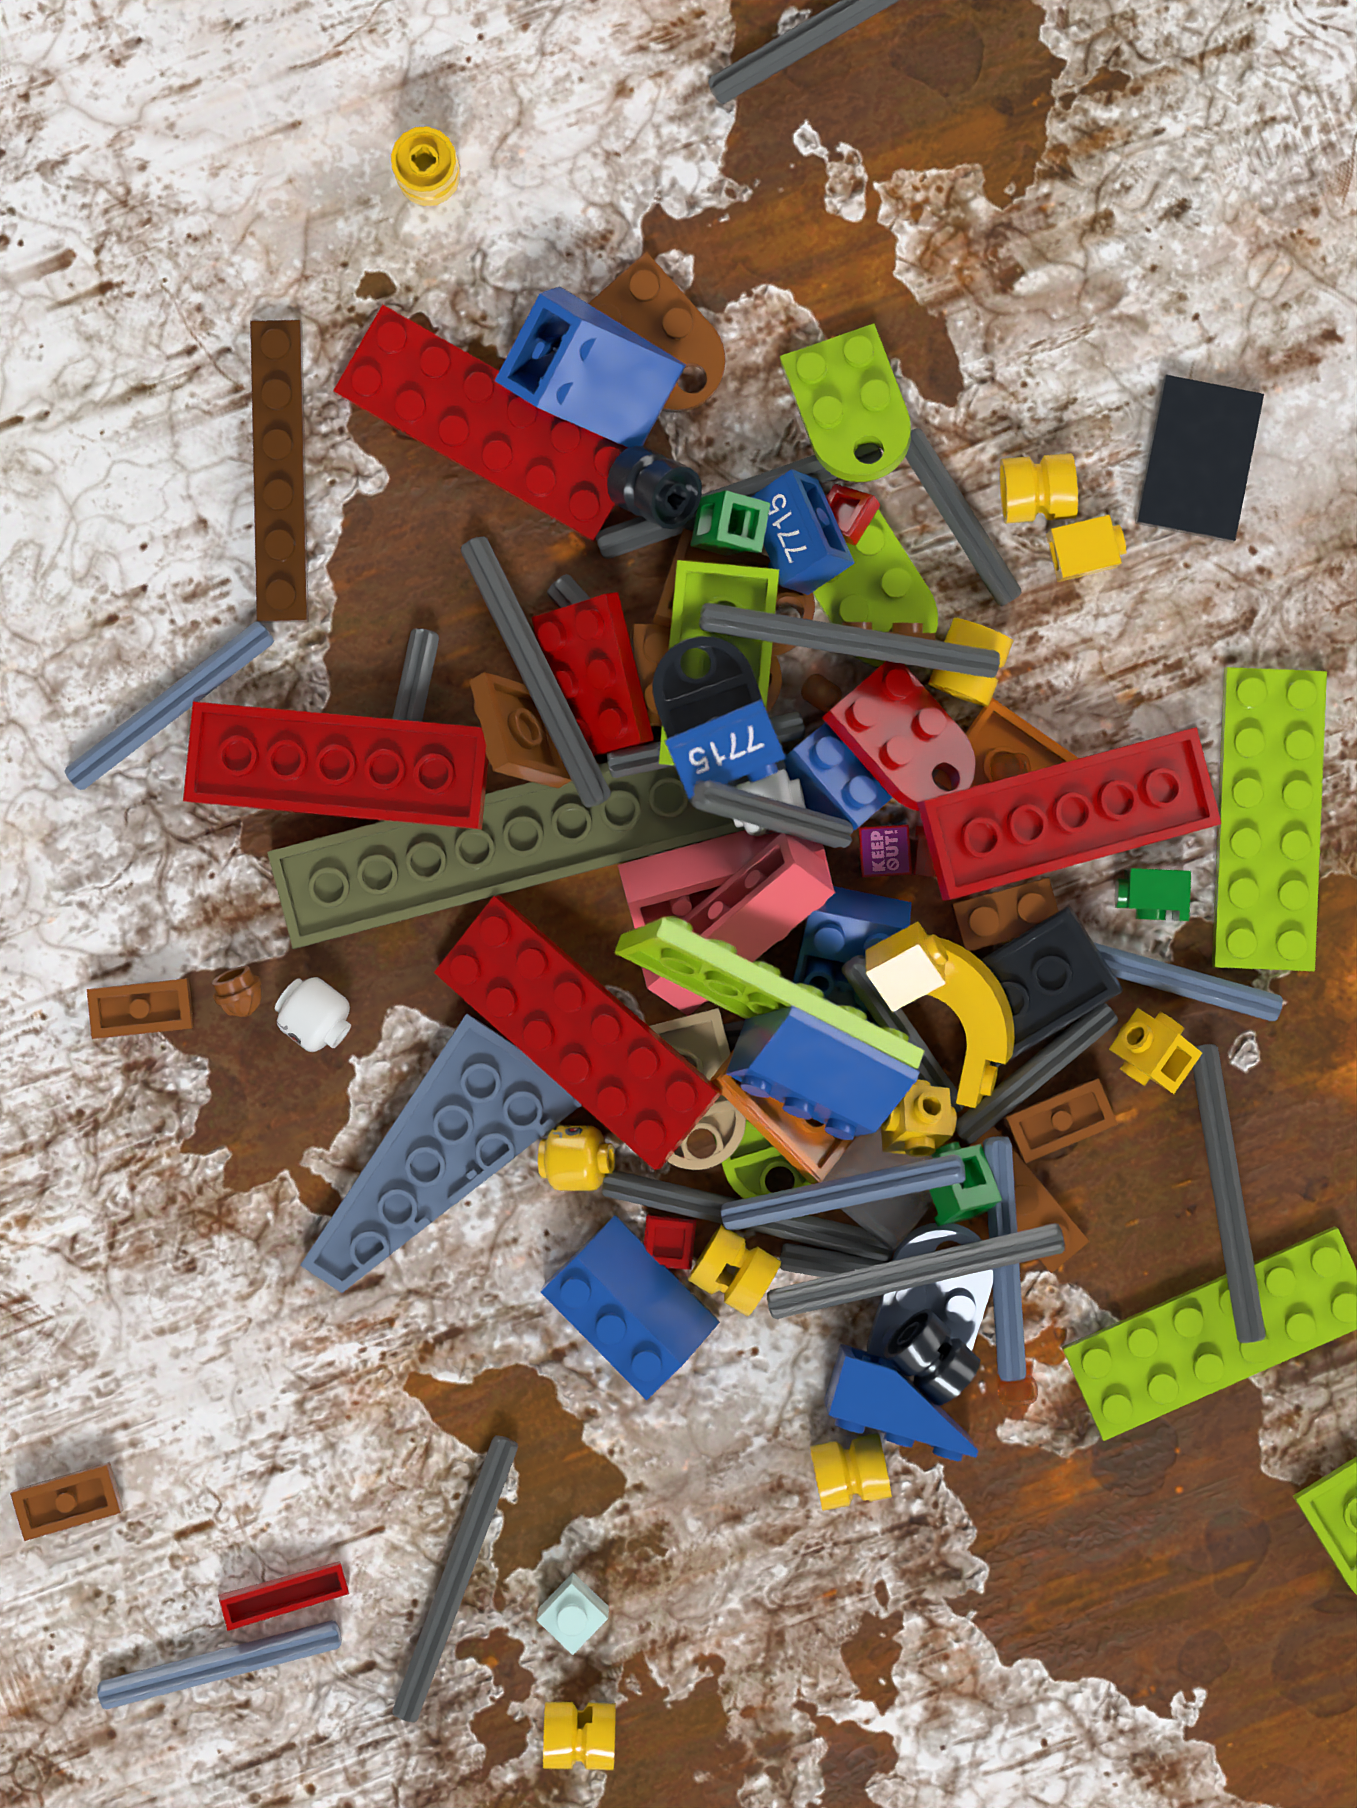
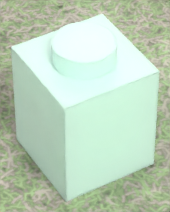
(572, 1613)

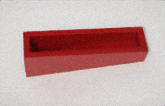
(282, 1595)

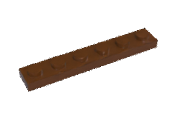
(279, 471)

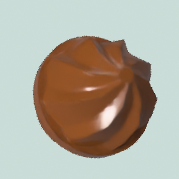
(238, 991)

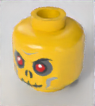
(575, 1158)

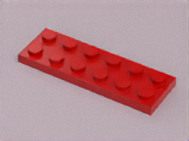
(469, 418)
(336, 765)
(1068, 813)
(578, 1032)

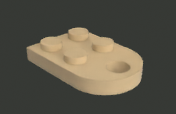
(705, 1045)

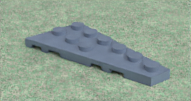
(456, 1131)

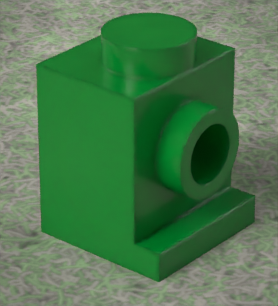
(730, 523)
(1154, 892)
(970, 1197)

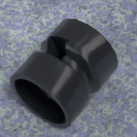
(654, 487)
(939, 1364)

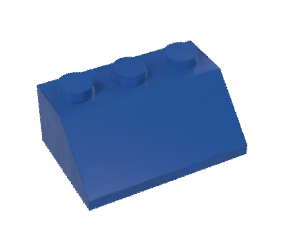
(819, 1072)
(630, 1307)

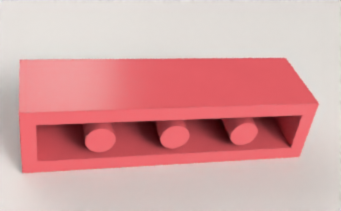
(682, 878)
(754, 908)

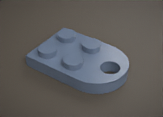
(954, 1301)

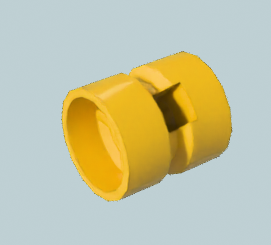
(425, 166)
(1038, 488)
(965, 686)
(750, 1279)
(850, 1471)
(579, 1736)

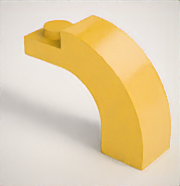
(986, 1018)

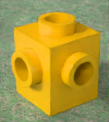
(1155, 1050)
(919, 1121)

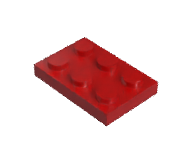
(596, 671)

